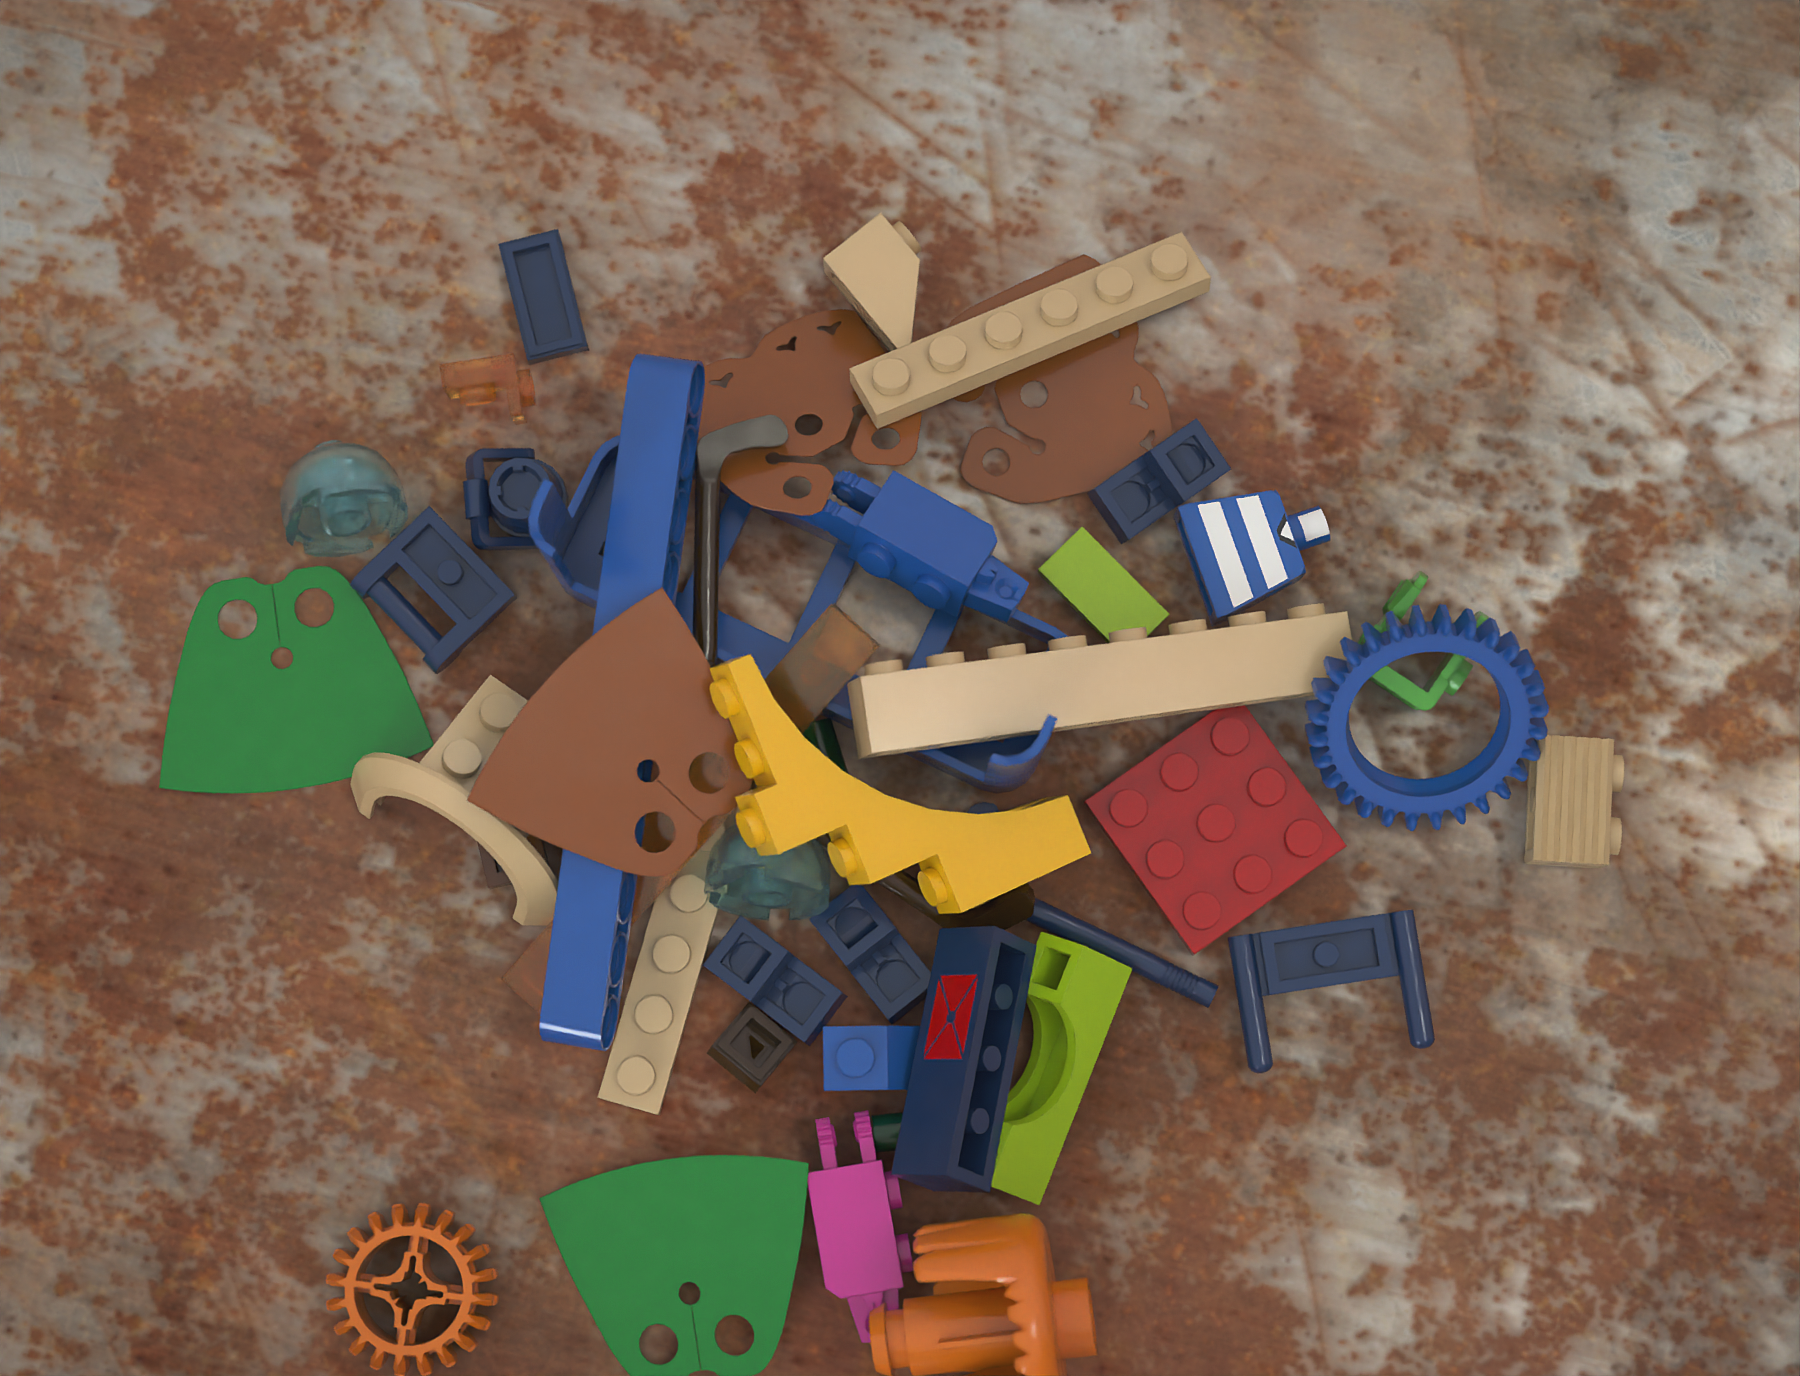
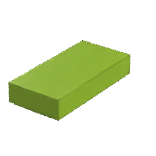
(1100, 587)

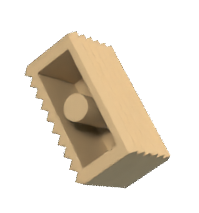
(1572, 802)

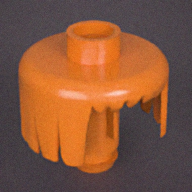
(992, 1308)

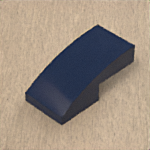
(1159, 481)
(874, 952)
(775, 980)

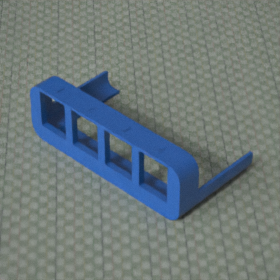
(573, 548)

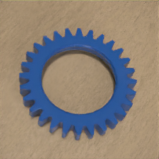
(1515, 736)

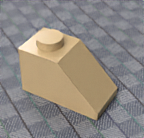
(879, 278)

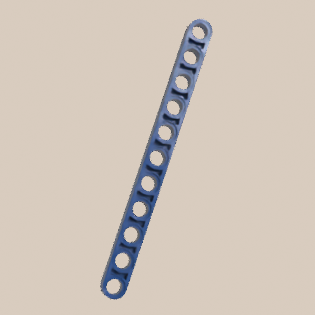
(638, 559)

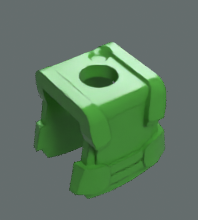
(1447, 676)

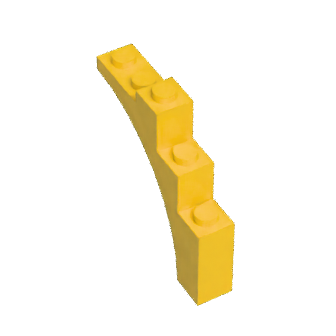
(873, 834)

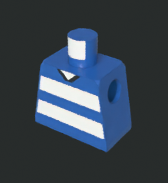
(1246, 548)

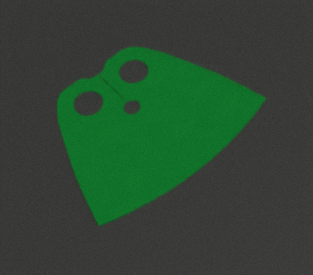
(272, 729)
(680, 1220)

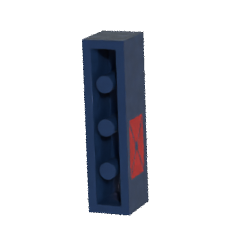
(964, 1059)

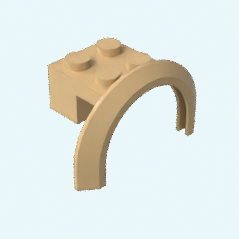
(444, 783)

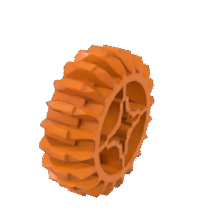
(407, 1319)

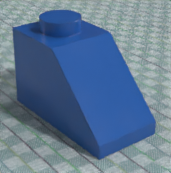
(868, 1057)

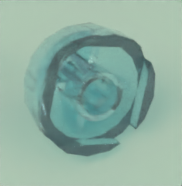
(341, 498)
(753, 884)

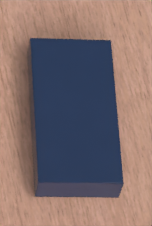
(543, 296)

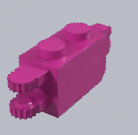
(855, 1225)

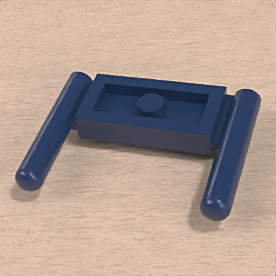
(1327, 957)

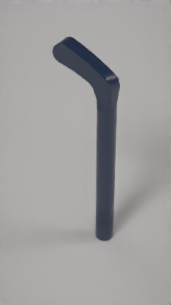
(1140, 960)

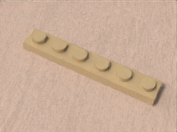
(1029, 330)
(662, 988)

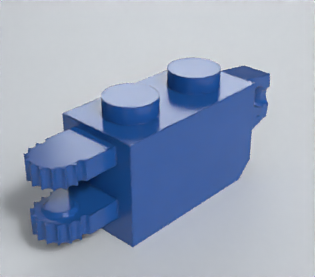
(922, 545)

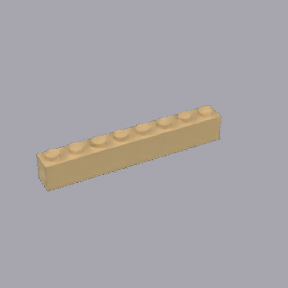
(1092, 684)

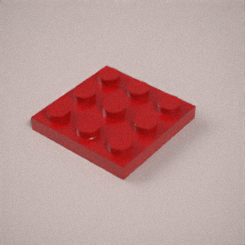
(1214, 825)

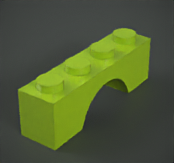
(1071, 1008)

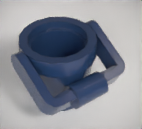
(507, 496)

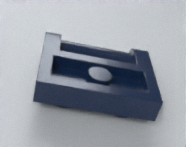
(448, 574)

